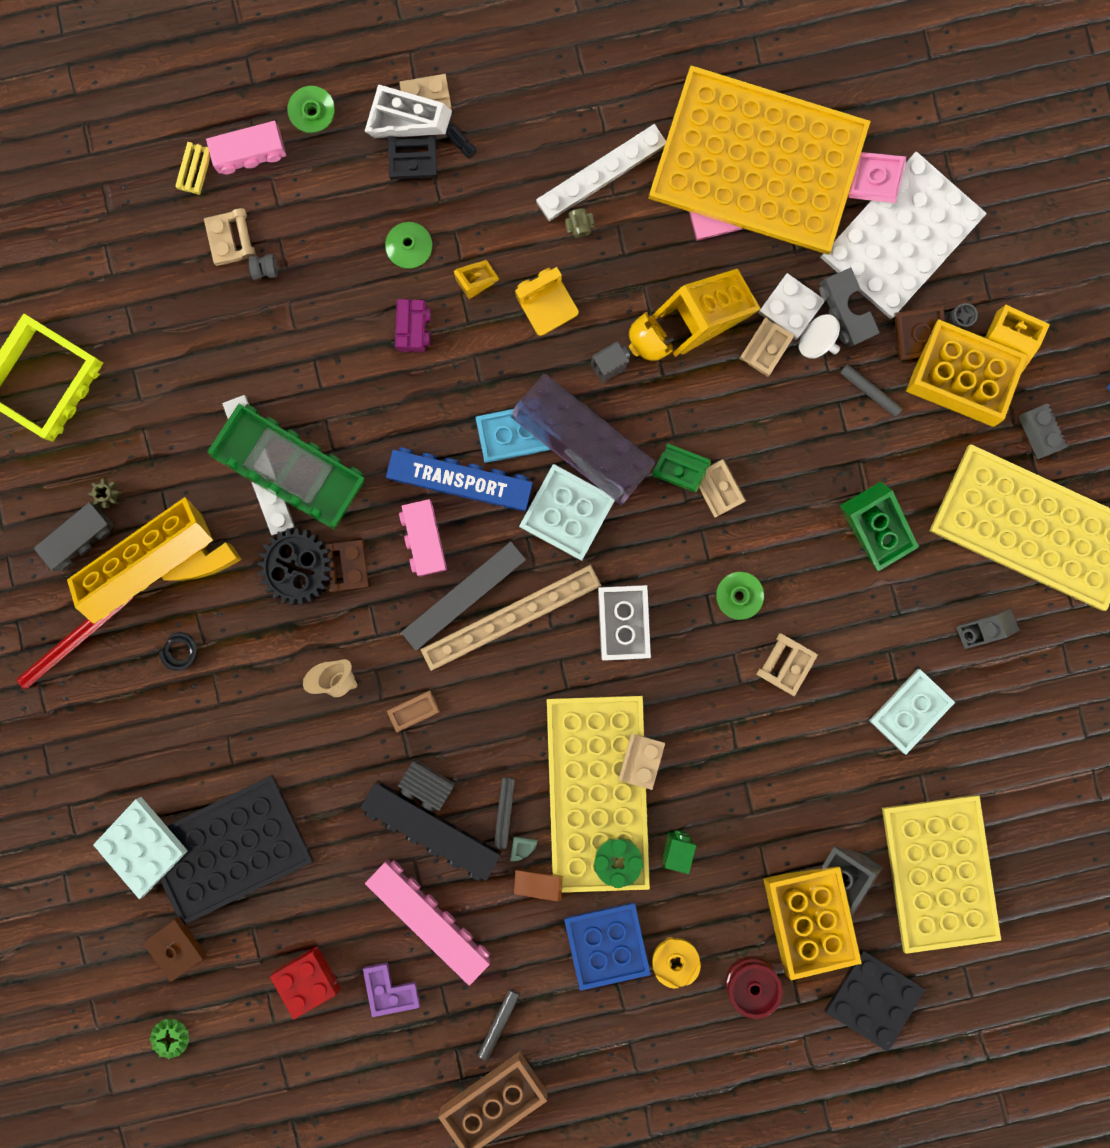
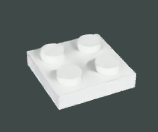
(791, 306)

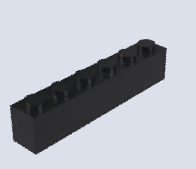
(430, 830)

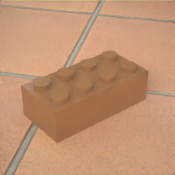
(493, 1103)

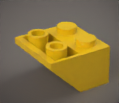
(1017, 331)

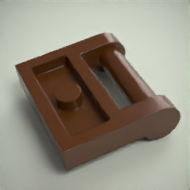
(353, 566)

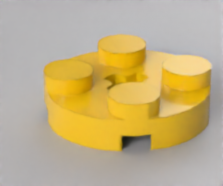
(688, 957)

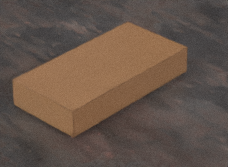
(413, 711)

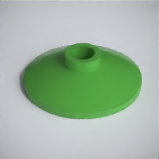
(309, 99)
(408, 256)
(752, 595)

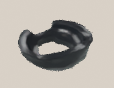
(167, 657)

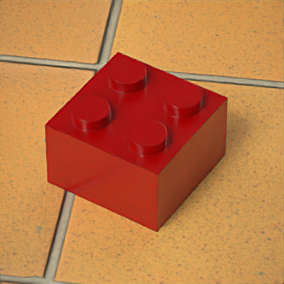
(305, 982)

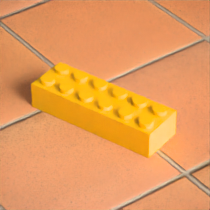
(139, 560)

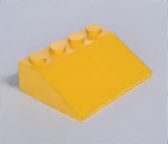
(967, 373)
(812, 922)

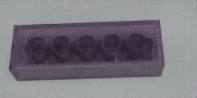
(582, 439)

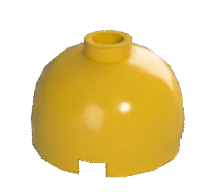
(648, 339)

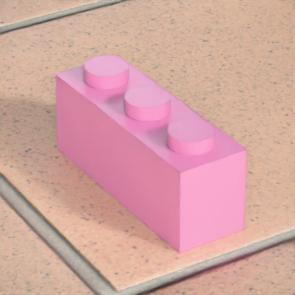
(246, 147)
(423, 538)

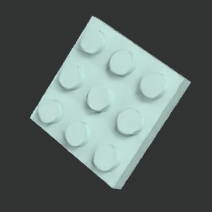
(567, 512)
(140, 847)

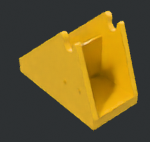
(710, 307)

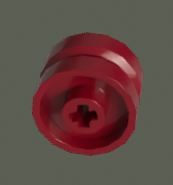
(751, 1000)

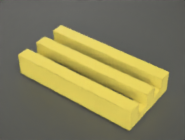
(185, 166)

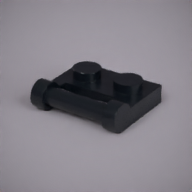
(413, 164)

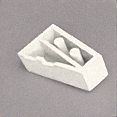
(405, 114)

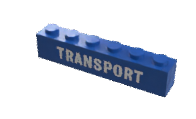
(459, 480)

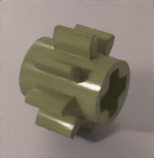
(579, 223)
(111, 492)

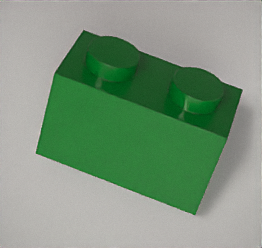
(678, 851)

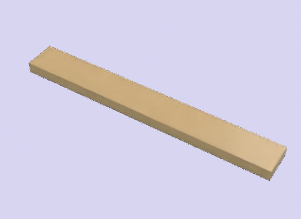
(511, 617)

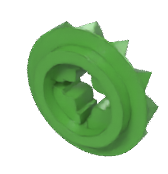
(177, 1031)

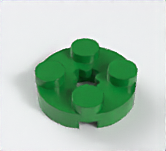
(618, 876)

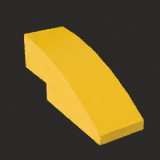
(204, 564)

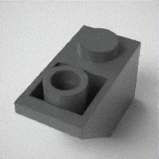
(988, 628)

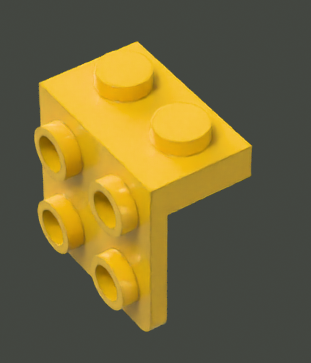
(546, 301)

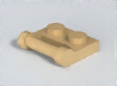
(222, 239)
(794, 668)

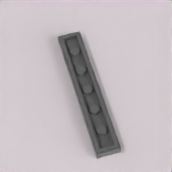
(463, 596)

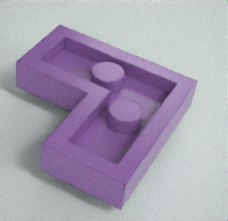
(387, 998)

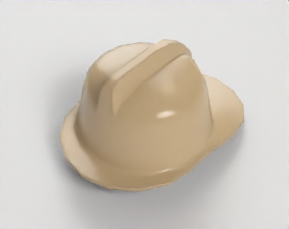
(330, 678)

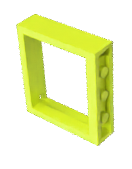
(77, 390)

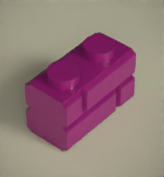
(411, 325)

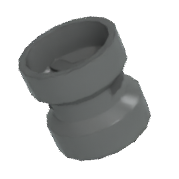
(263, 266)
(967, 314)

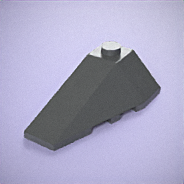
(857, 874)

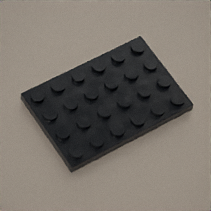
(234, 850)

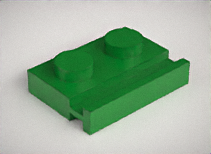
(681, 468)

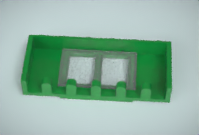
(286, 465)

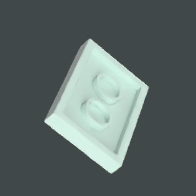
(911, 711)

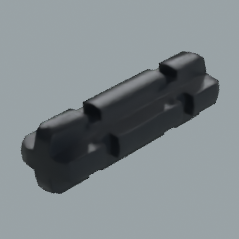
(460, 141)

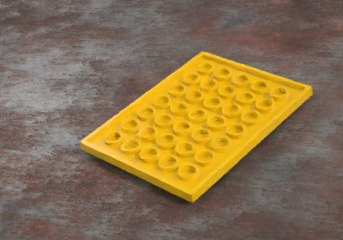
(759, 160)

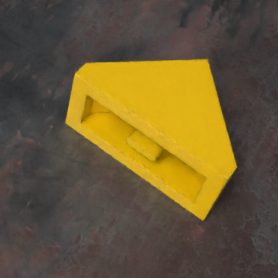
(475, 278)

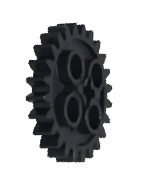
(289, 587)

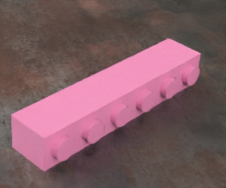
(428, 921)

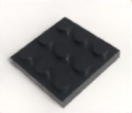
(875, 1000)

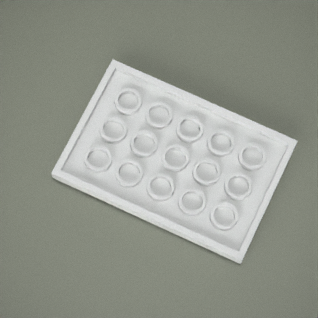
(904, 242)

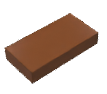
(538, 885)

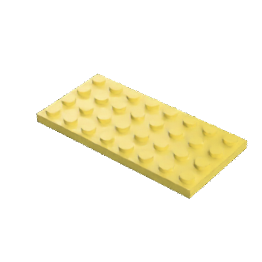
(1029, 526)
(586, 797)

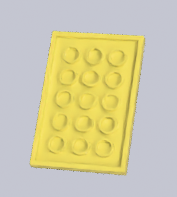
(941, 874)

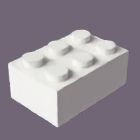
(624, 622)

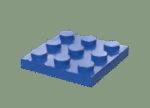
(607, 946)

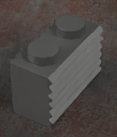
(610, 361)
(1042, 431)
(426, 786)

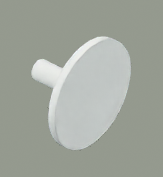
(820, 337)

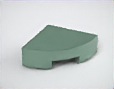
(522, 848)

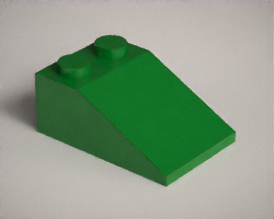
(879, 525)

